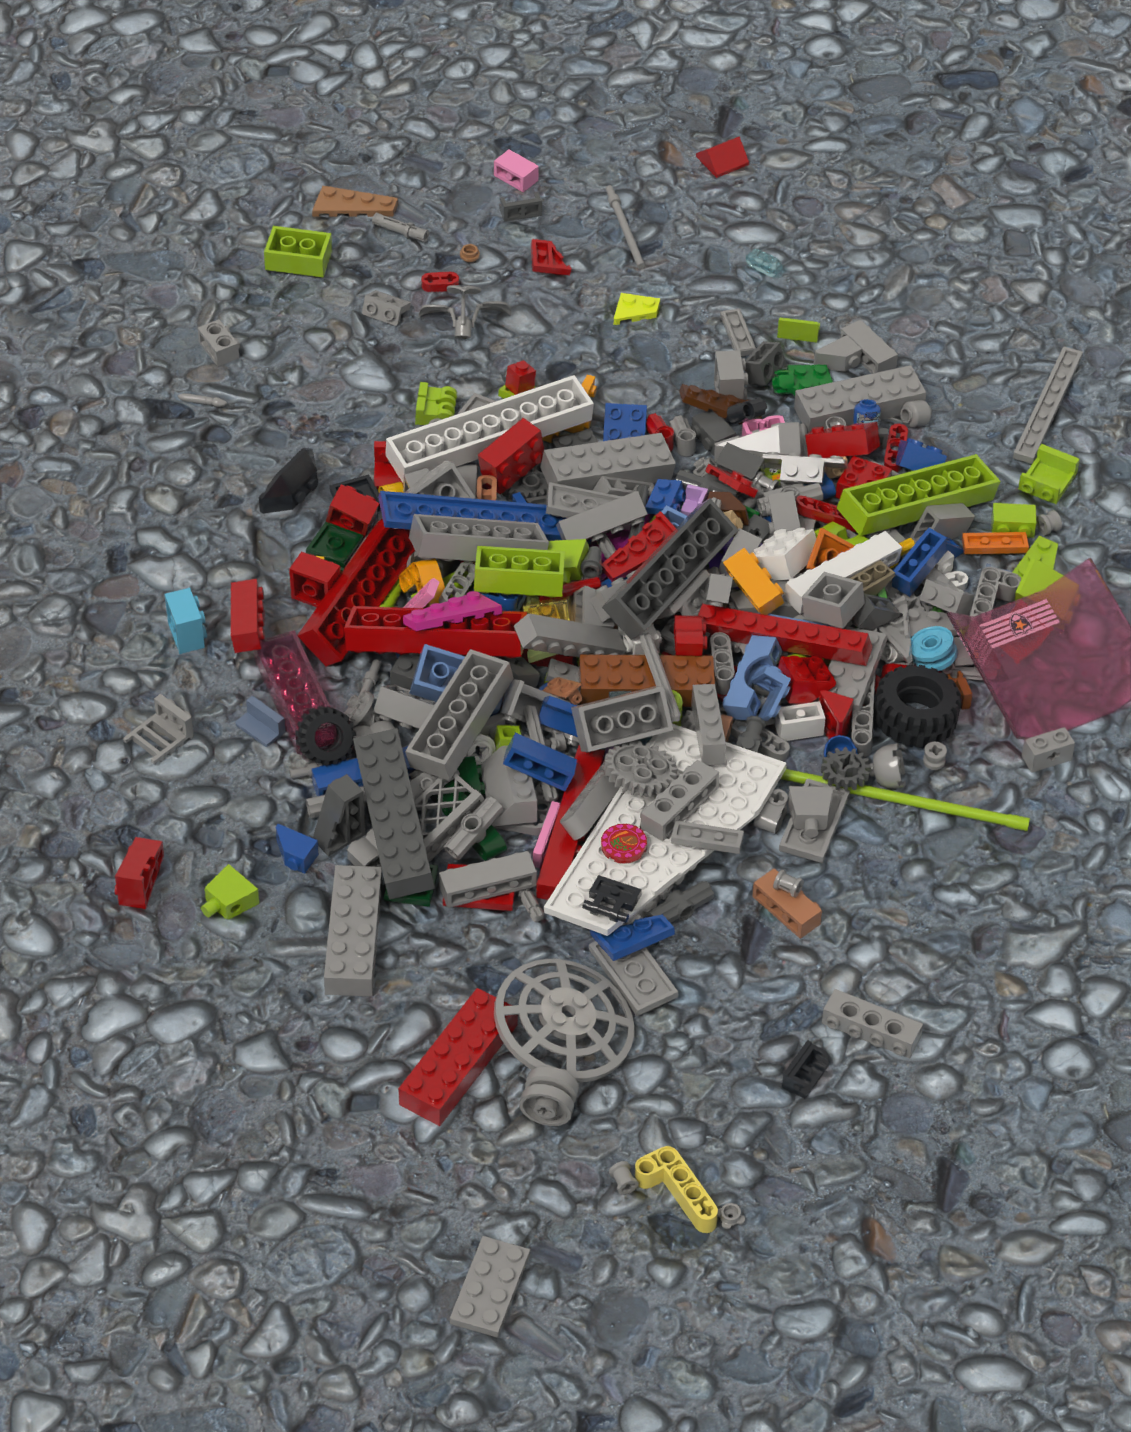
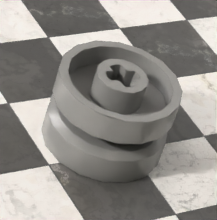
(549, 1096)

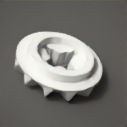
(487, 748)

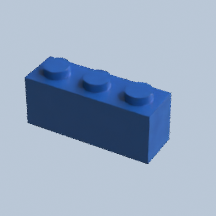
(919, 561)
(540, 761)

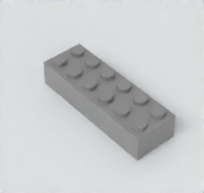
(887, 388)
(631, 458)
(458, 537)
(459, 714)
(353, 931)

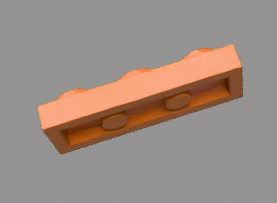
(995, 543)

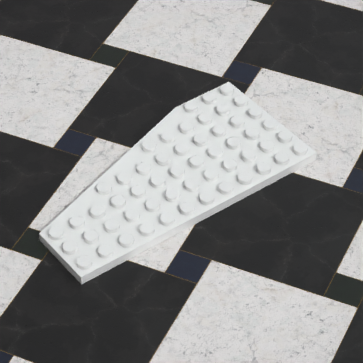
(743, 791)

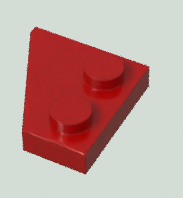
(735, 480)

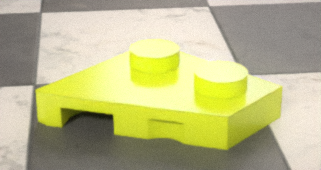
(636, 308)

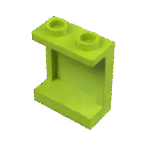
(1049, 474)

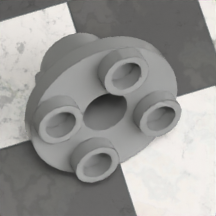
(361, 710)

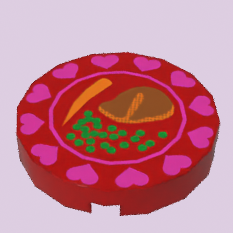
(623, 843)

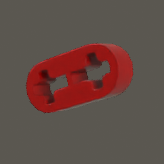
(439, 281)

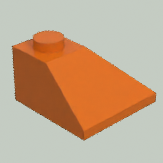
(826, 548)

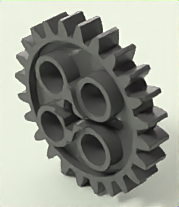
(530, 485)

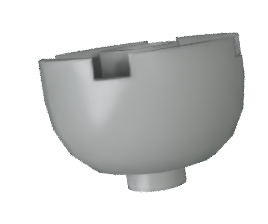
(888, 767)

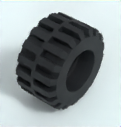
(307, 732)

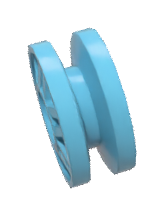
(934, 648)

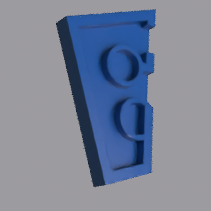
(634, 936)

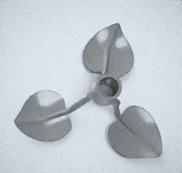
(463, 324)

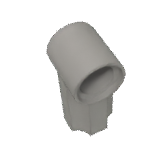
(684, 436)

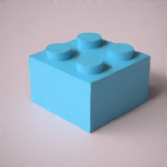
(185, 620)

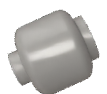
(916, 413)

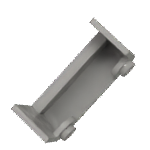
(521, 695)

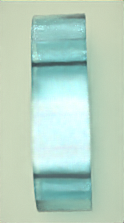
(763, 262)

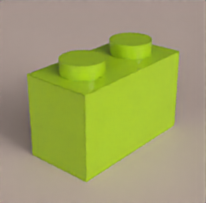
(1014, 518)

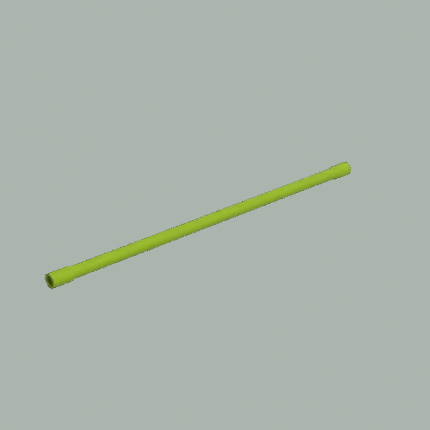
(1009, 820)

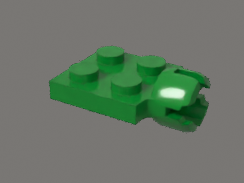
(800, 377)

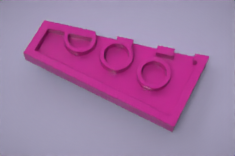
(452, 611)

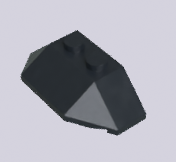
(290, 484)

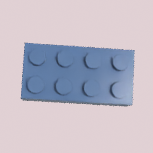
(435, 671)

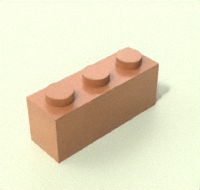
(796, 913)

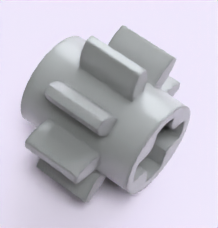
(701, 465)

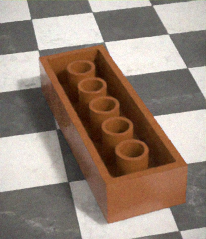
(632, 673)

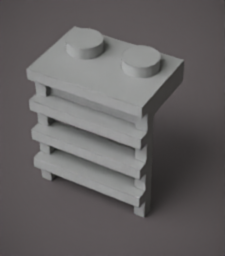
(168, 720)

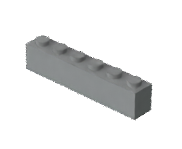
(568, 637)

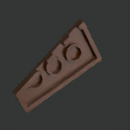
(709, 399)

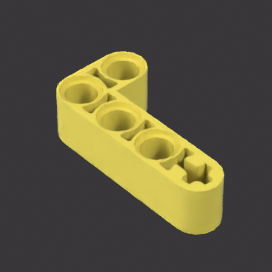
(701, 1210)

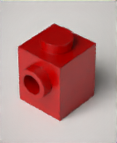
(520, 377)

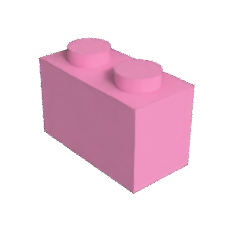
(516, 170)

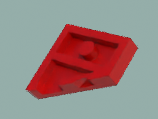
(547, 259)

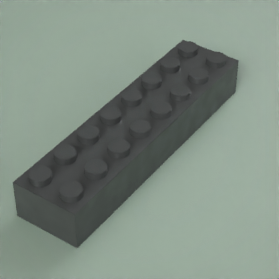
(670, 569)
(393, 814)

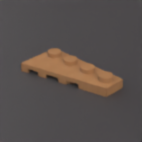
(344, 201)

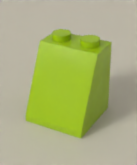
(1036, 578)

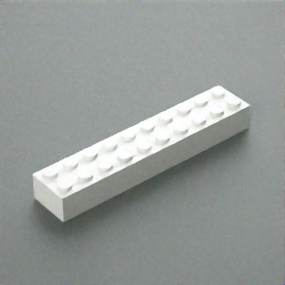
(469, 433)

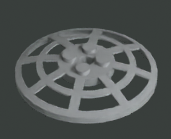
(558, 1024)

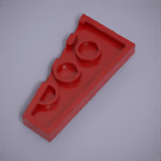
(638, 548)

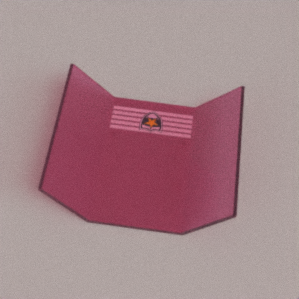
(1053, 654)

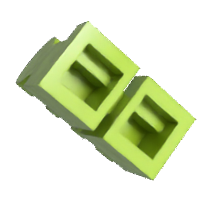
(434, 403)

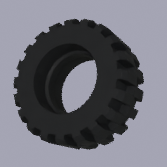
(917, 686)

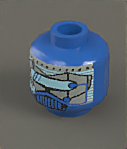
(867, 412)

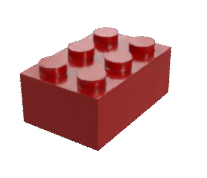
(512, 454)

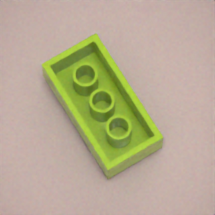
(519, 571)

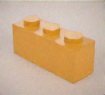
(754, 581)

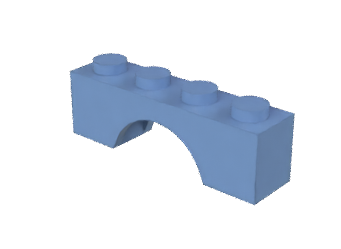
(741, 698)

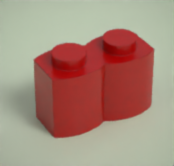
(689, 635)

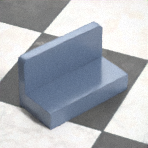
(261, 722)

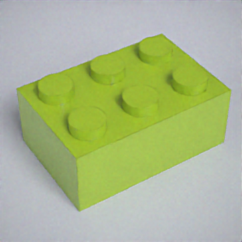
(298, 251)

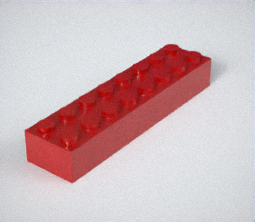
(361, 583)
(383, 631)

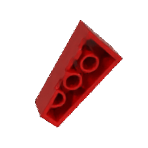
(247, 615)

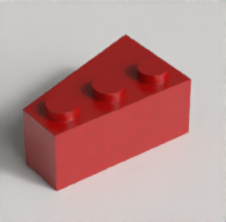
(843, 440)
(139, 872)

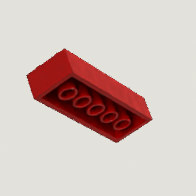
(454, 1059)

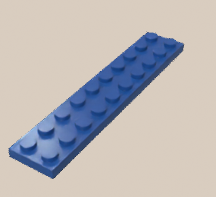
(400, 507)

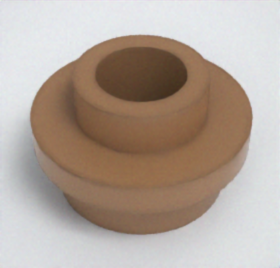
(469, 253)

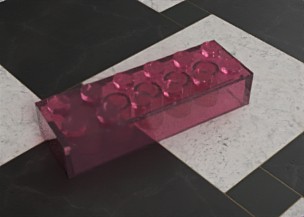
(292, 684)

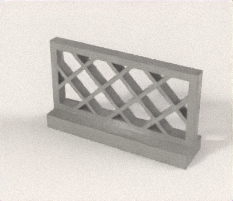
(450, 824)

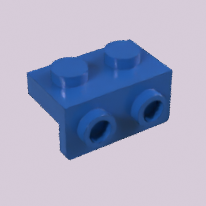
(666, 493)

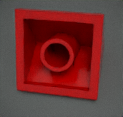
(724, 157)
(837, 713)

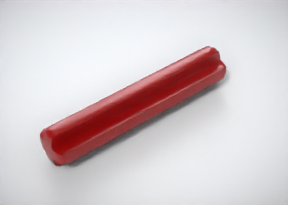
(570, 588)

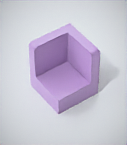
(694, 497)

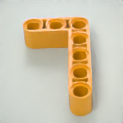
(418, 575)

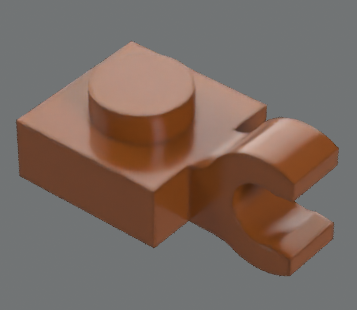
(966, 694)

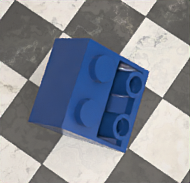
(914, 456)

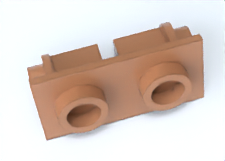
(564, 689)

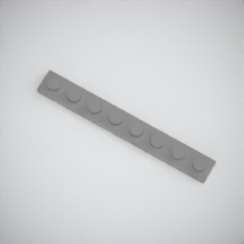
(1047, 405)

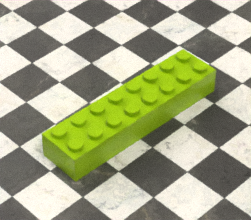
(906, 495)

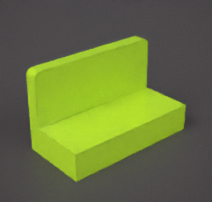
(798, 330)

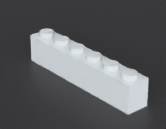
(846, 564)

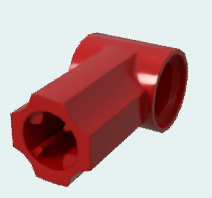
(656, 424)

